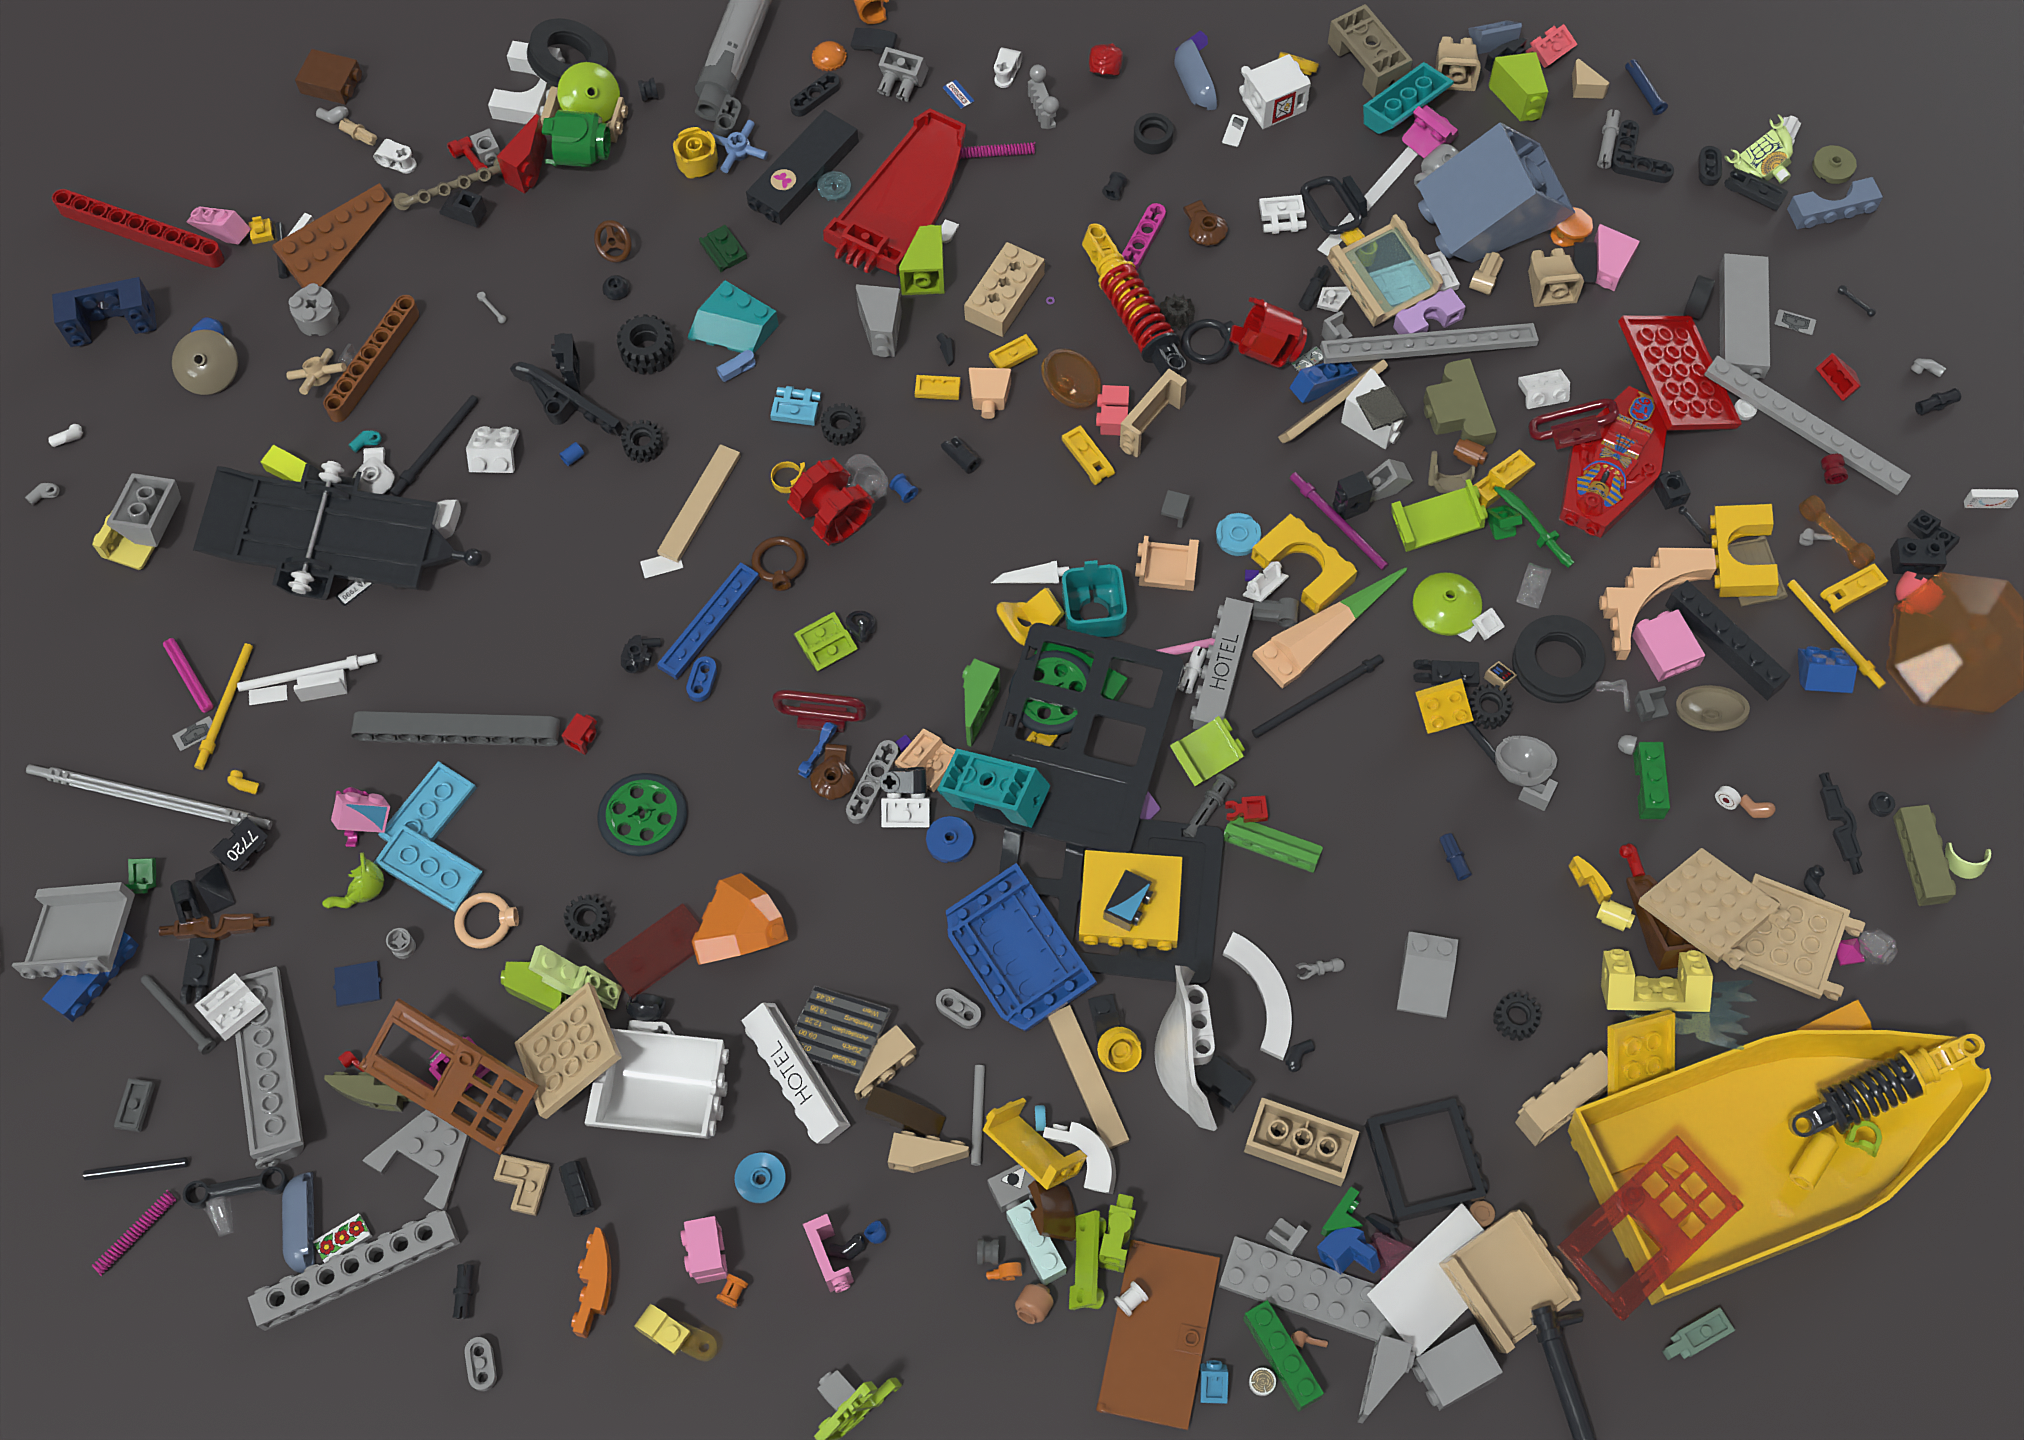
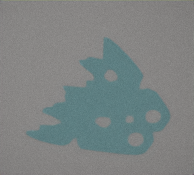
(1710, 1024)

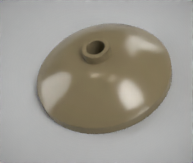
(215, 370)
(1712, 708)

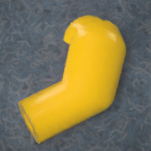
(235, 780)

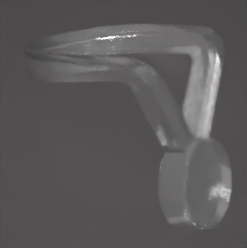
(1606, 686)

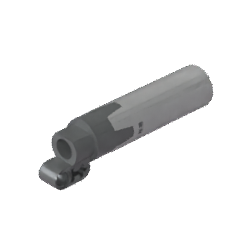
(727, 63)

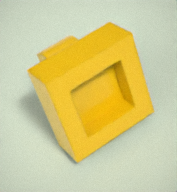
(261, 230)

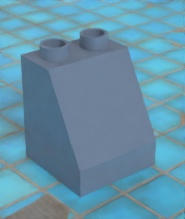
(1493, 195)

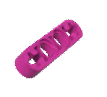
(1145, 238)

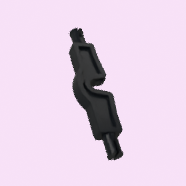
(1837, 811)

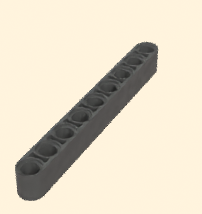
(455, 728)

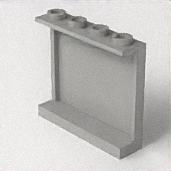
(77, 930)

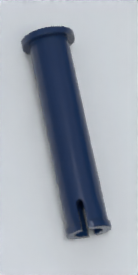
(1646, 87)

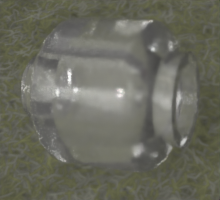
(1878, 947)

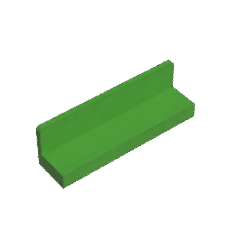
(1273, 844)

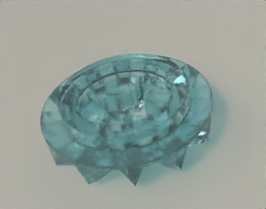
(841, 181)

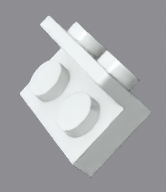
(1545, 388)
(905, 811)

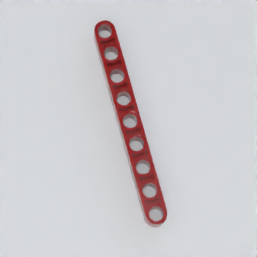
(138, 228)

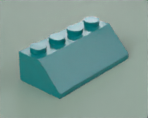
(1404, 97)

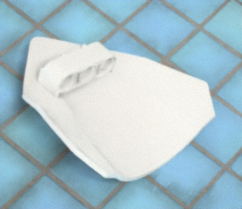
(1177, 1050)

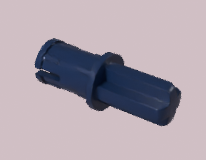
(1455, 857)

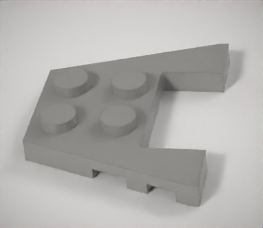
(430, 1144)

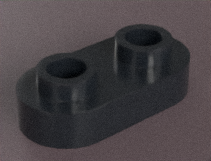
(1711, 169)

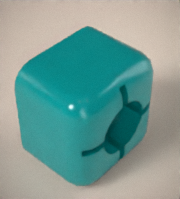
(1107, 590)

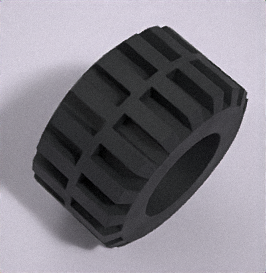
(642, 330)

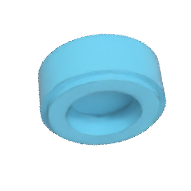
(1040, 1118)

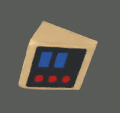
(1500, 675)

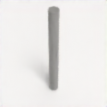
(977, 1115)

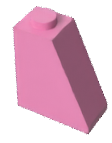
(1613, 256)

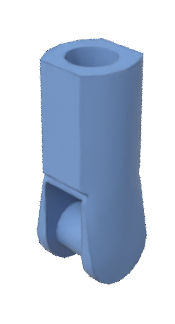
(736, 365)

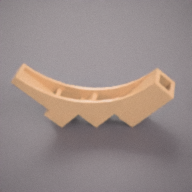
(1667, 569)

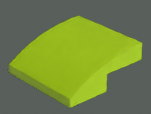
(825, 641)

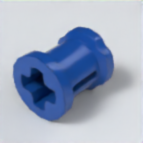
(903, 488)

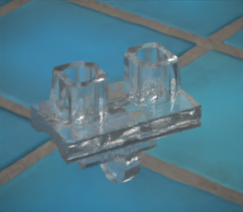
(1533, 585)

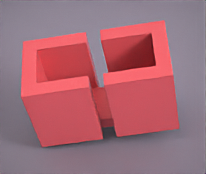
(1113, 409)

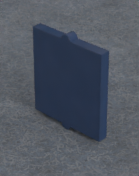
(357, 984)

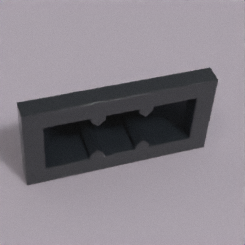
(214, 888)

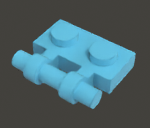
(795, 411)

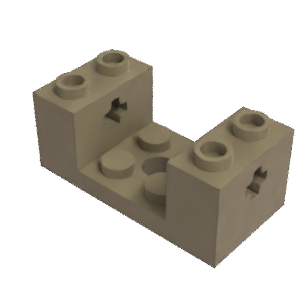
(1382, 62)

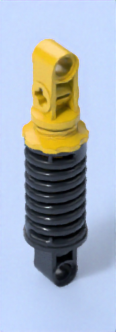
(1883, 1085)

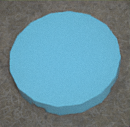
(1238, 534)

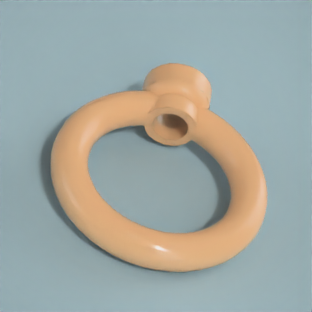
(508, 918)

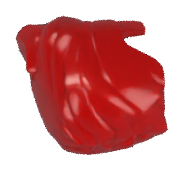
(1105, 59)

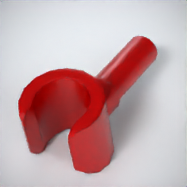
(348, 1059)

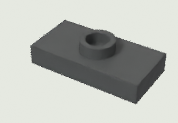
(134, 1105)

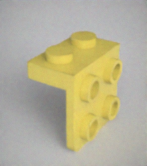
(119, 549)

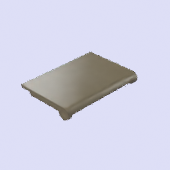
(1756, 553)

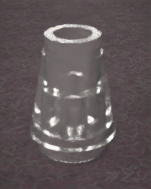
(220, 1215)

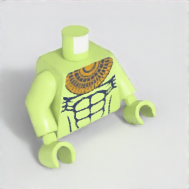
(1768, 155)

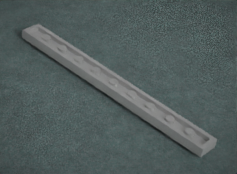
(1429, 343)
(1807, 425)

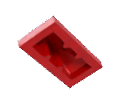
(1839, 376)

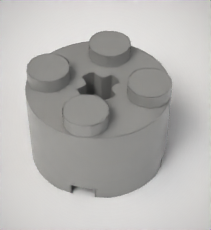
(314, 310)

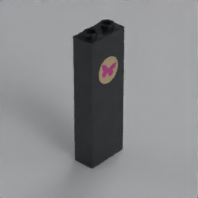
(801, 166)

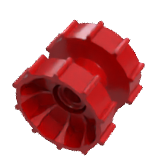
(836, 508)

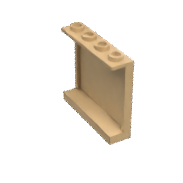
(1507, 1276)

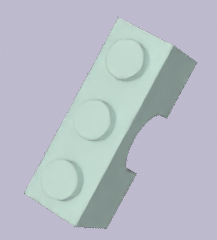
(1040, 1248)

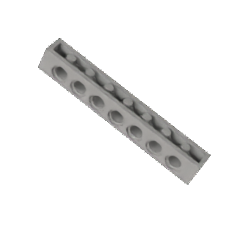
(264, 1299)

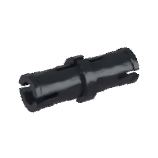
(1938, 401)
(463, 1291)

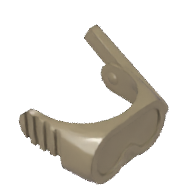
(1447, 483)

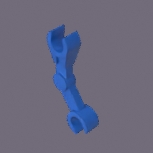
(826, 734)

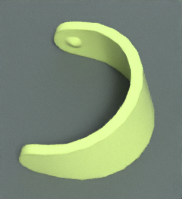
(1963, 868)

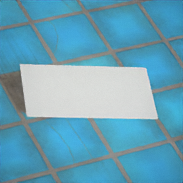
(1417, 1292)

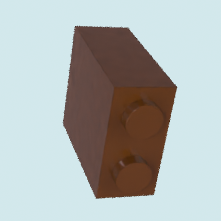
(328, 76)

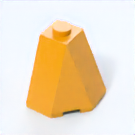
(1845, 1018)

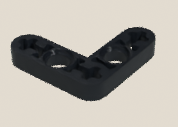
(1628, 157)

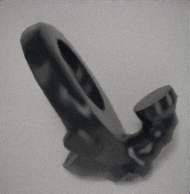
(863, 629)

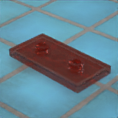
(654, 951)

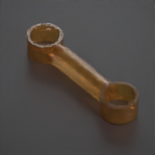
(1858, 553)

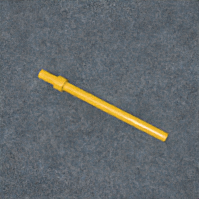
(1865, 667)
(207, 746)

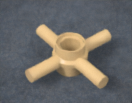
(316, 371)

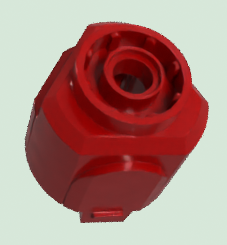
(1270, 334)

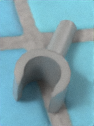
(1809, 535)

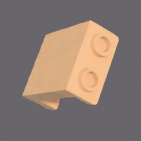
(1167, 565)

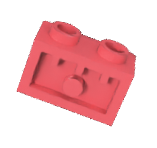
(1553, 46)

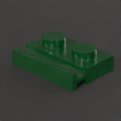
(723, 248)

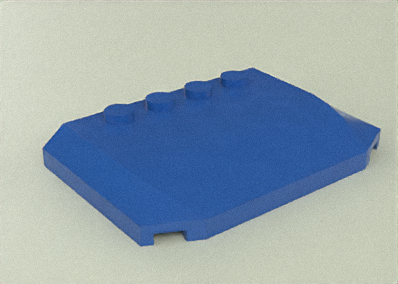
(1017, 950)

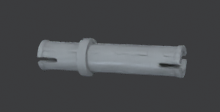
(1609, 131)

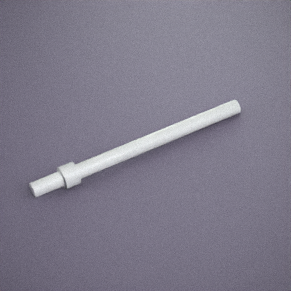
(352, 662)

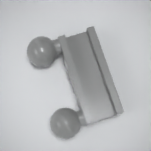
(1043, 103)

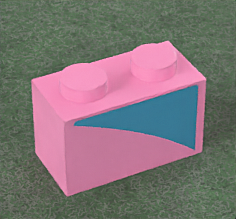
(360, 812)

